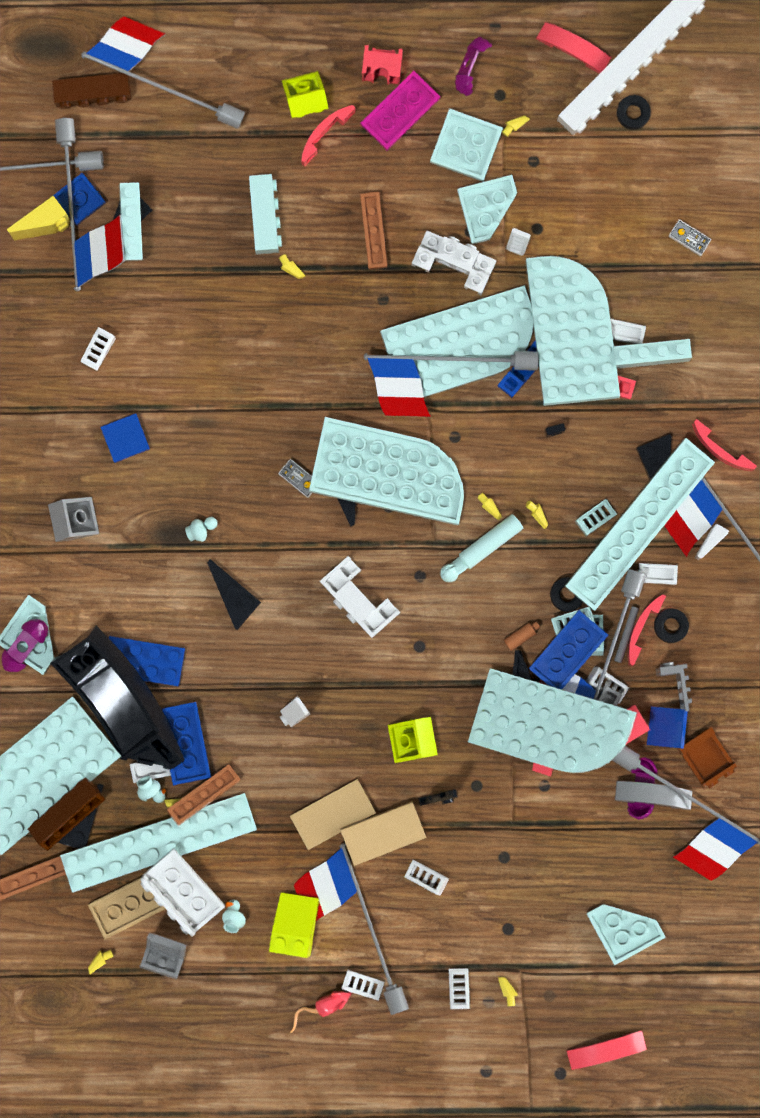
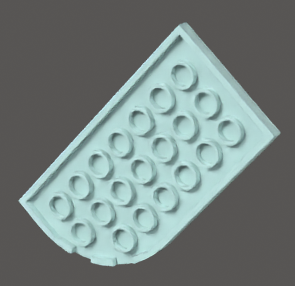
(476, 330)
(571, 332)
(387, 471)
(549, 724)
(48, 766)

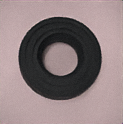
(638, 101)
(556, 599)
(671, 637)

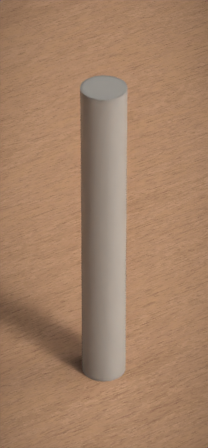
(626, 634)

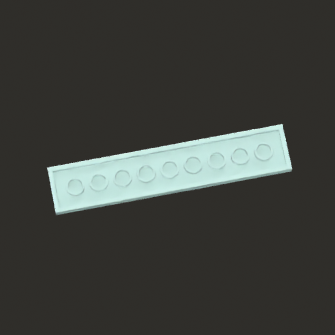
(639, 524)
(151, 843)

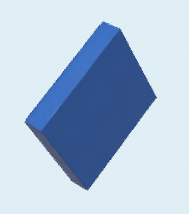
(84, 196)
(125, 438)
(667, 727)

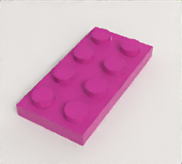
(400, 110)

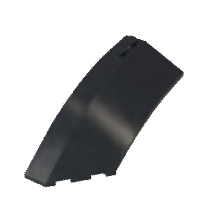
(119, 700)

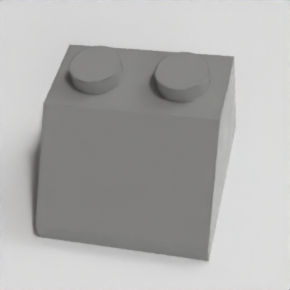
(73, 519)

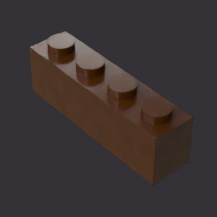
(91, 90)
(66, 814)

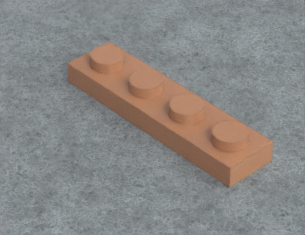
(373, 230)
(203, 795)
(31, 877)

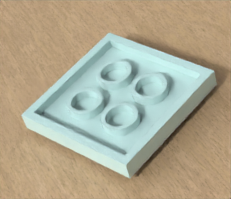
(466, 145)

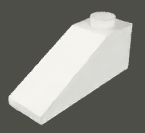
(294, 712)

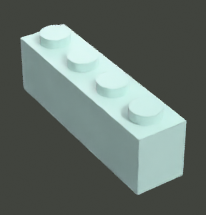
(263, 213)
(131, 221)
(652, 353)

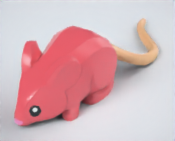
(326, 1005)

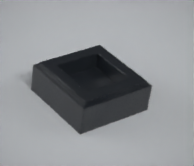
(555, 430)

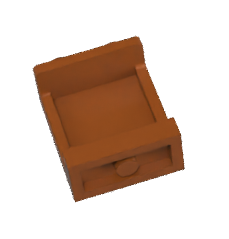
(707, 758)

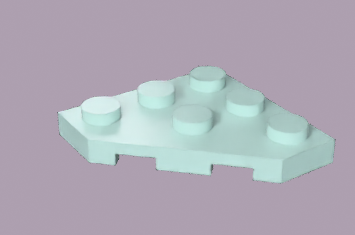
(486, 205)
(43, 652)
(624, 932)

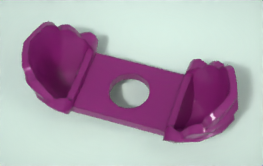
(462, 79)
(32, 633)
(636, 809)

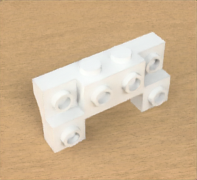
(456, 256)
(354, 602)

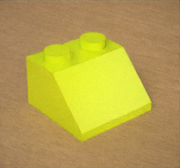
(305, 94)
(412, 740)

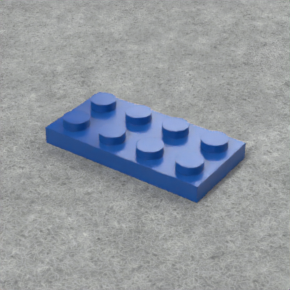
(568, 651)
(153, 661)
(188, 732)

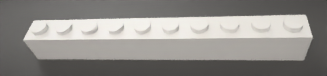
(627, 64)

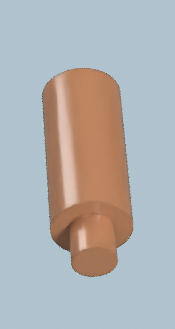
(521, 635)

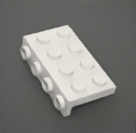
(181, 892)

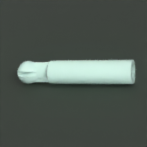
(482, 548)

